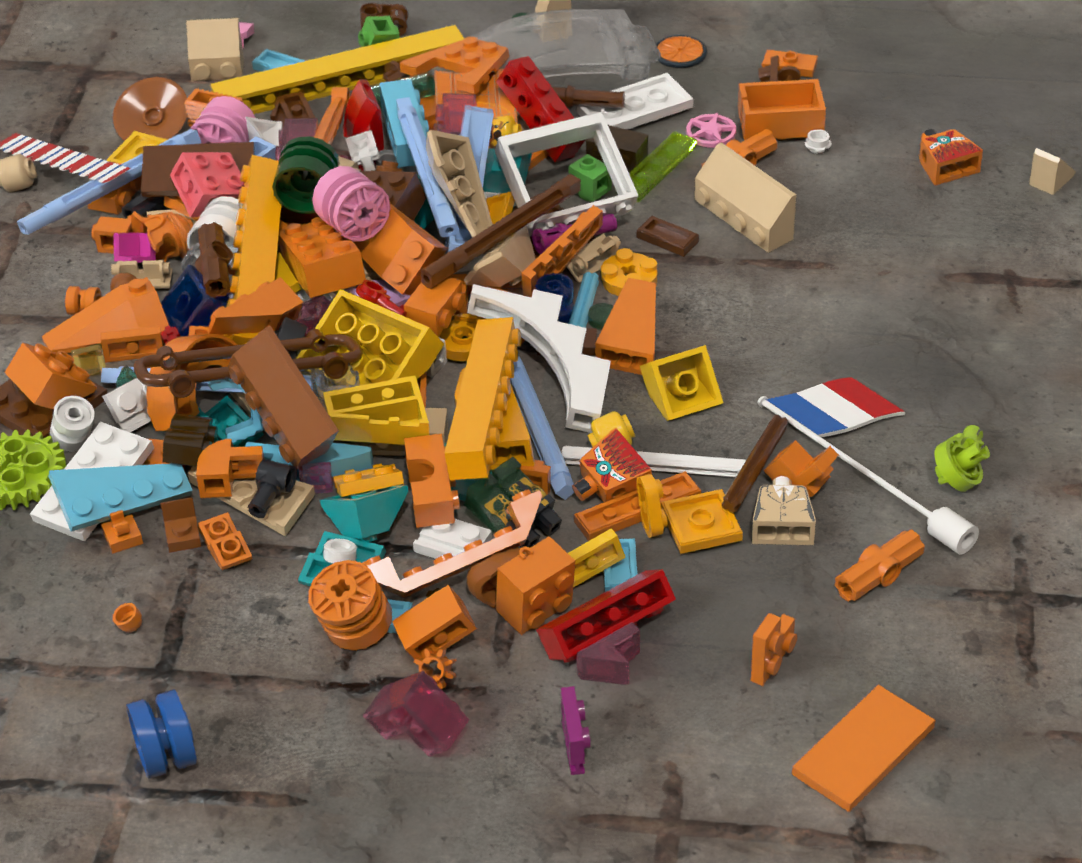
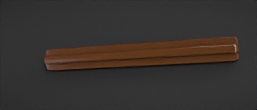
(754, 463)

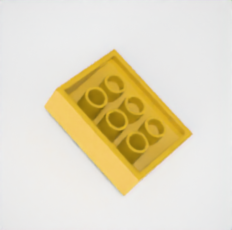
(390, 342)

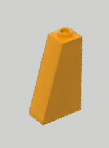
(514, 436)

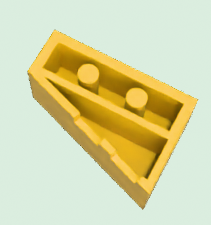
(378, 411)

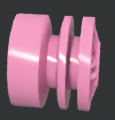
(223, 121)
(351, 203)

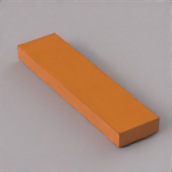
(625, 510)

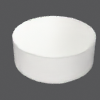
(339, 550)

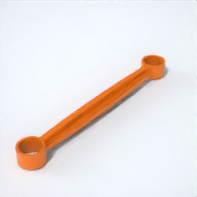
(334, 114)

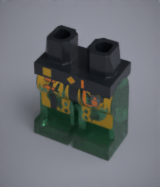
(492, 495)

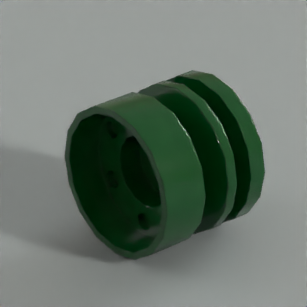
(299, 171)

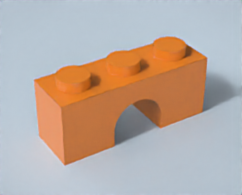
(430, 481)

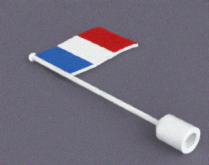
(845, 406)

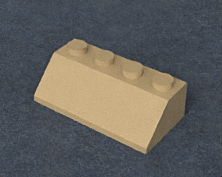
(746, 198)

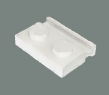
(129, 405)
(449, 538)

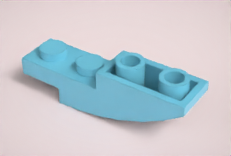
(341, 456)

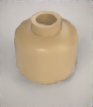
(17, 173)

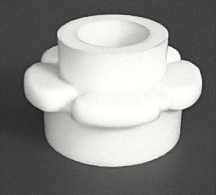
(818, 141)

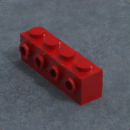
(536, 101)
(605, 614)

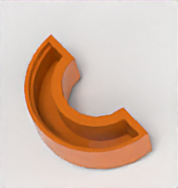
(160, 400)

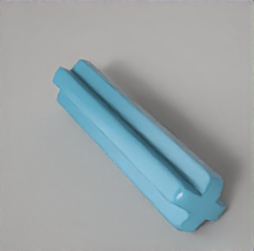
(584, 299)

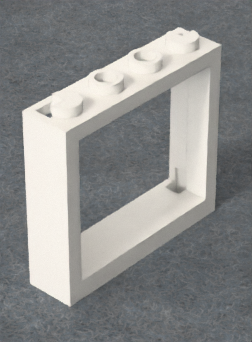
(560, 134)

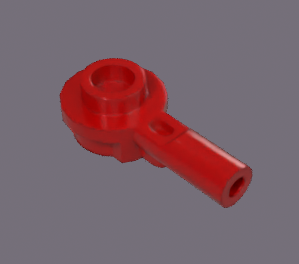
(378, 295)

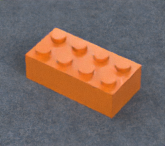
(320, 257)

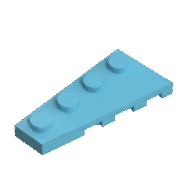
(93, 493)

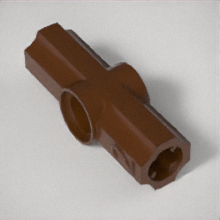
(214, 260)

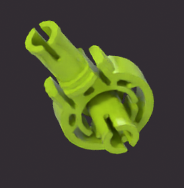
(960, 459)

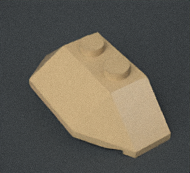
(503, 262)

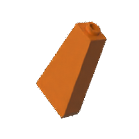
(630, 328)

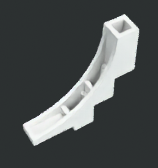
(560, 343)

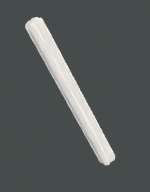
(671, 462)

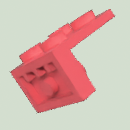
(203, 177)

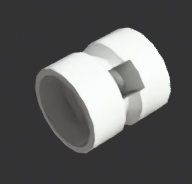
(72, 422)

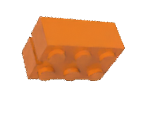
(782, 107)

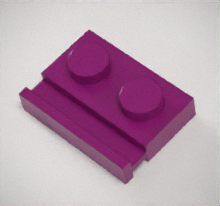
(576, 737)

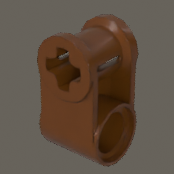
(375, 9)

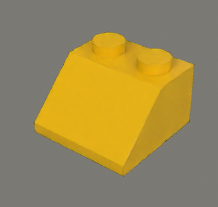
(682, 383)

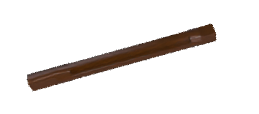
(482, 242)

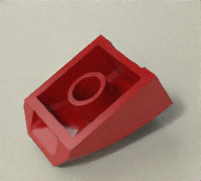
(363, 114)

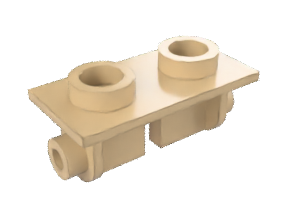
(593, 255)
(156, 271)

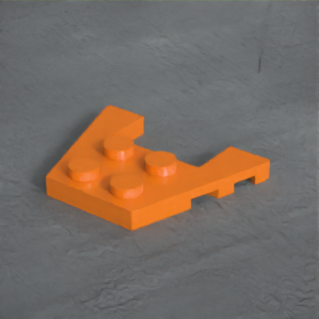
(468, 56)

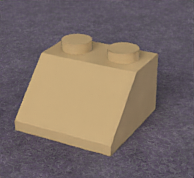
(214, 49)

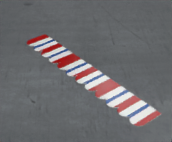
(62, 157)

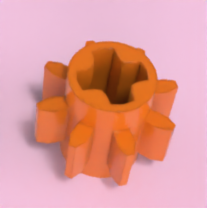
(444, 665)

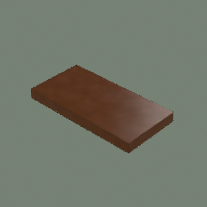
(160, 160)

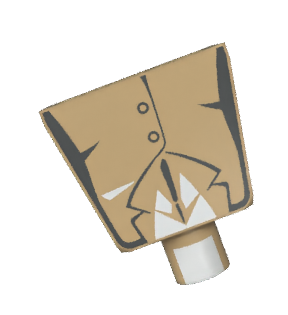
(783, 515)

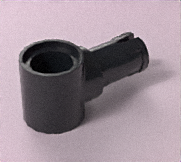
(271, 481)

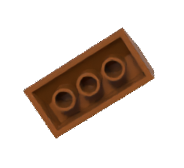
(282, 398)

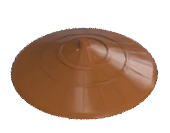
(151, 107)

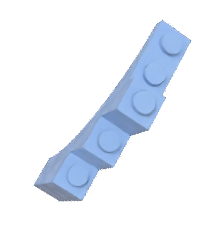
(476, 126)

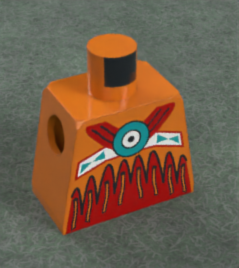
(948, 156)
(610, 469)

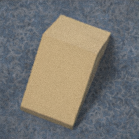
(1049, 172)

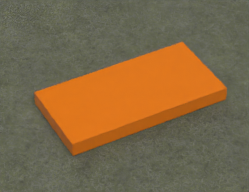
(863, 747)

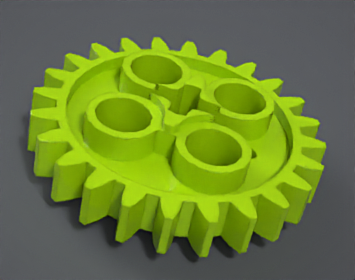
(26, 467)

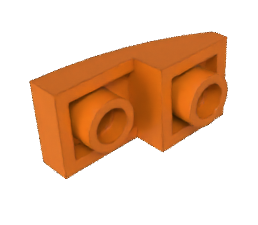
(224, 541)

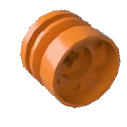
(350, 605)

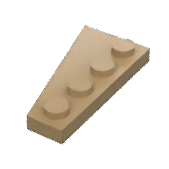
(283, 510)

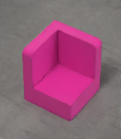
(132, 247)

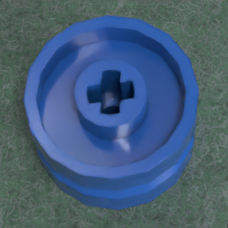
(166, 732)

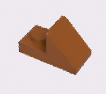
(180, 524)

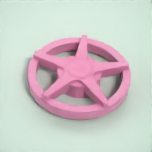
(711, 130)

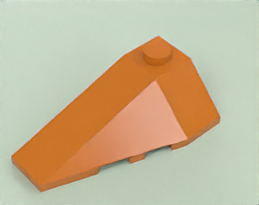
(123, 308)

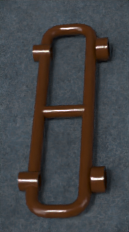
(183, 382)

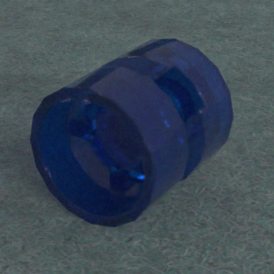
(559, 285)

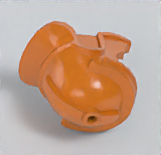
(165, 232)

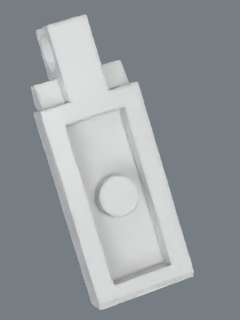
(363, 149)

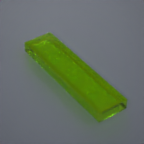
(661, 162)

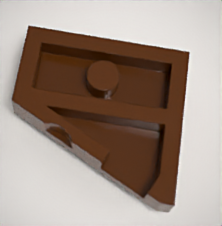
(291, 107)

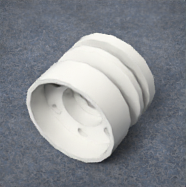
(223, 212)

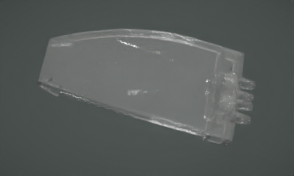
(576, 42)

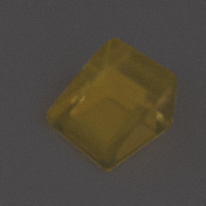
(89, 359)

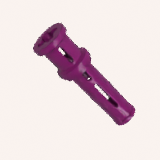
(544, 238)

